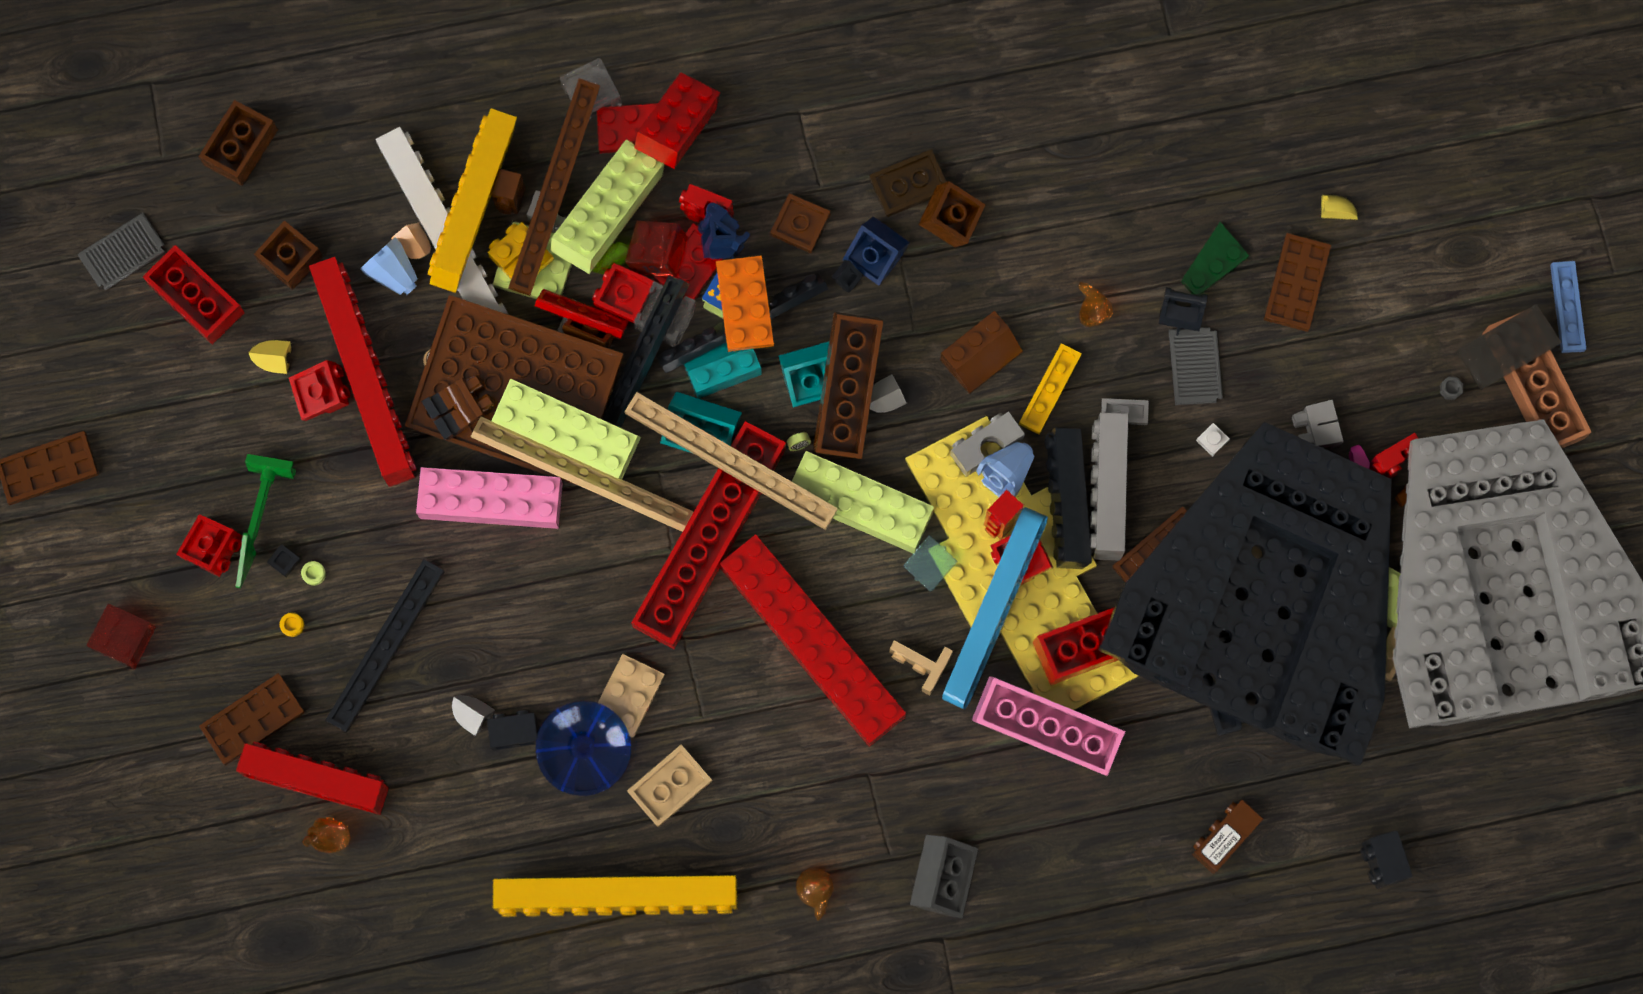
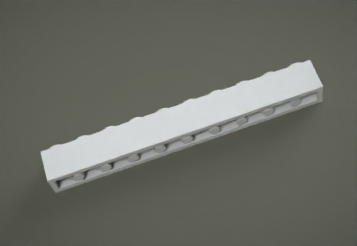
(431, 212)

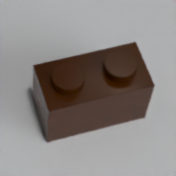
(508, 192)

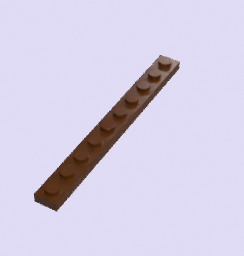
(554, 187)

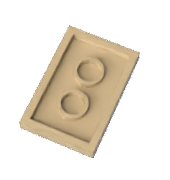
(631, 691)
(669, 786)

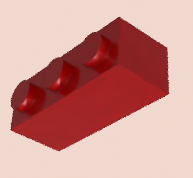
(1002, 515)

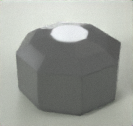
(1451, 388)

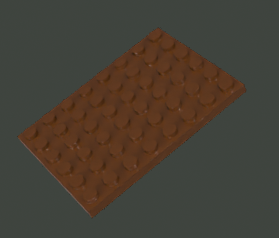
(503, 348)

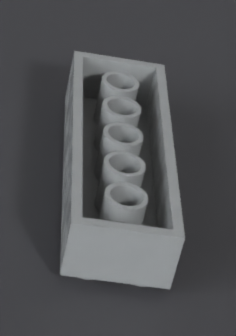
(1109, 488)

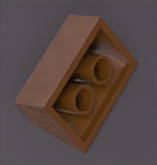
(981, 352)

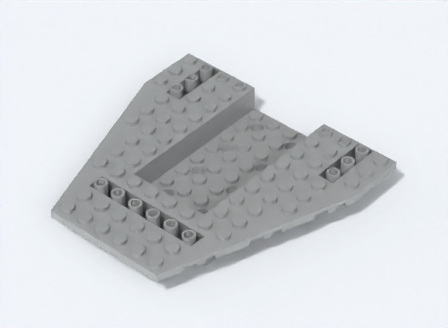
(1586, 596)

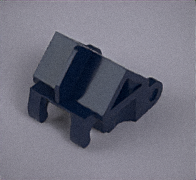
(719, 234)

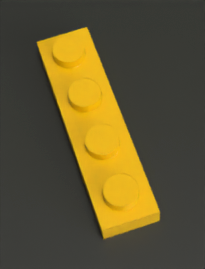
(1050, 388)

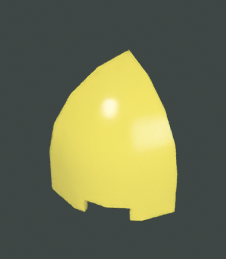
(1337, 208)
(271, 355)

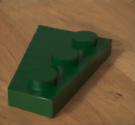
(1214, 262)

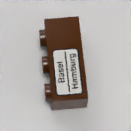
(1226, 835)

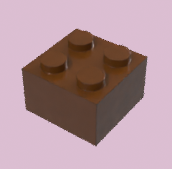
(952, 214)
(288, 255)

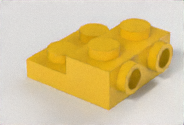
(507, 251)

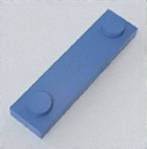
(1568, 307)

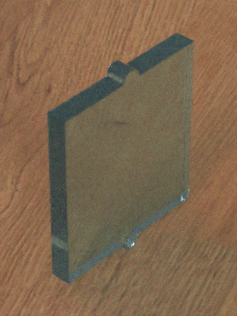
(930, 563)

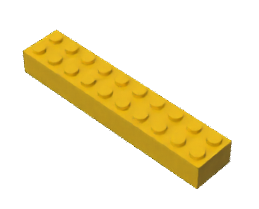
(615, 894)

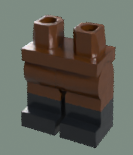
(463, 399)

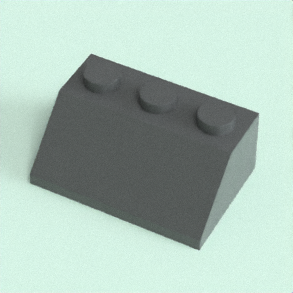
(944, 876)

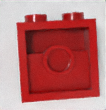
(695, 201)
(622, 292)
(319, 390)
(1390, 460)
(210, 545)
(1039, 563)

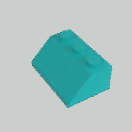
(721, 369)
(805, 373)
(709, 417)

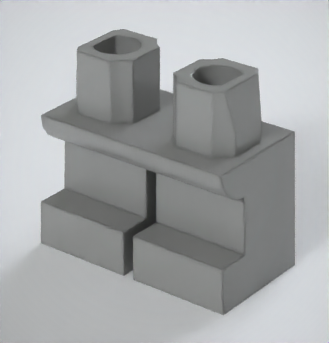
(1320, 424)

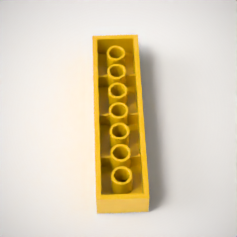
(471, 200)

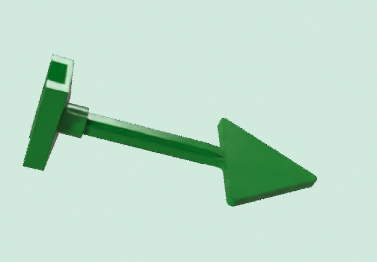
(269, 469)

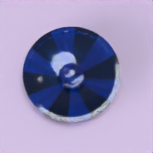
(583, 748)

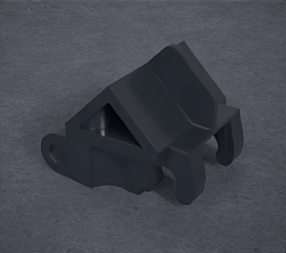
(1181, 316)

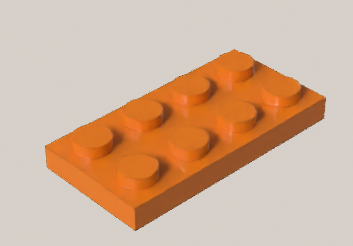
(744, 303)

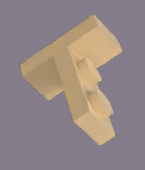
(922, 664)

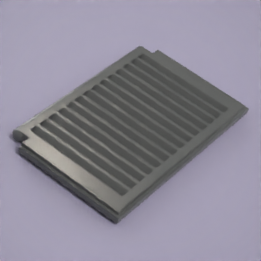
(122, 252)
(1195, 366)

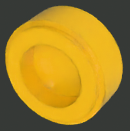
(291, 624)

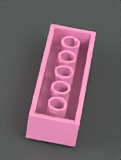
(489, 498)
(1048, 725)

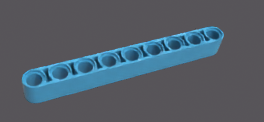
(995, 608)

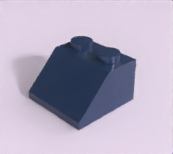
(876, 250)

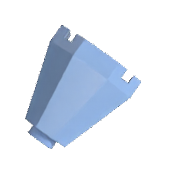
(391, 268)
(1006, 468)

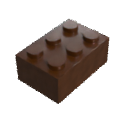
(238, 143)

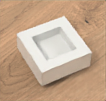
(1212, 439)

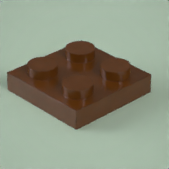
(800, 223)

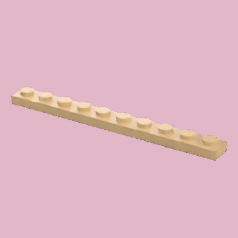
(731, 461)
(582, 474)

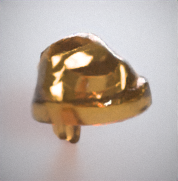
(1095, 307)
(327, 835)
(815, 889)

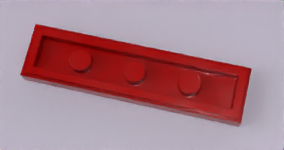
(581, 313)

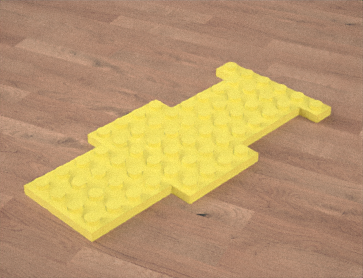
(1040, 604)

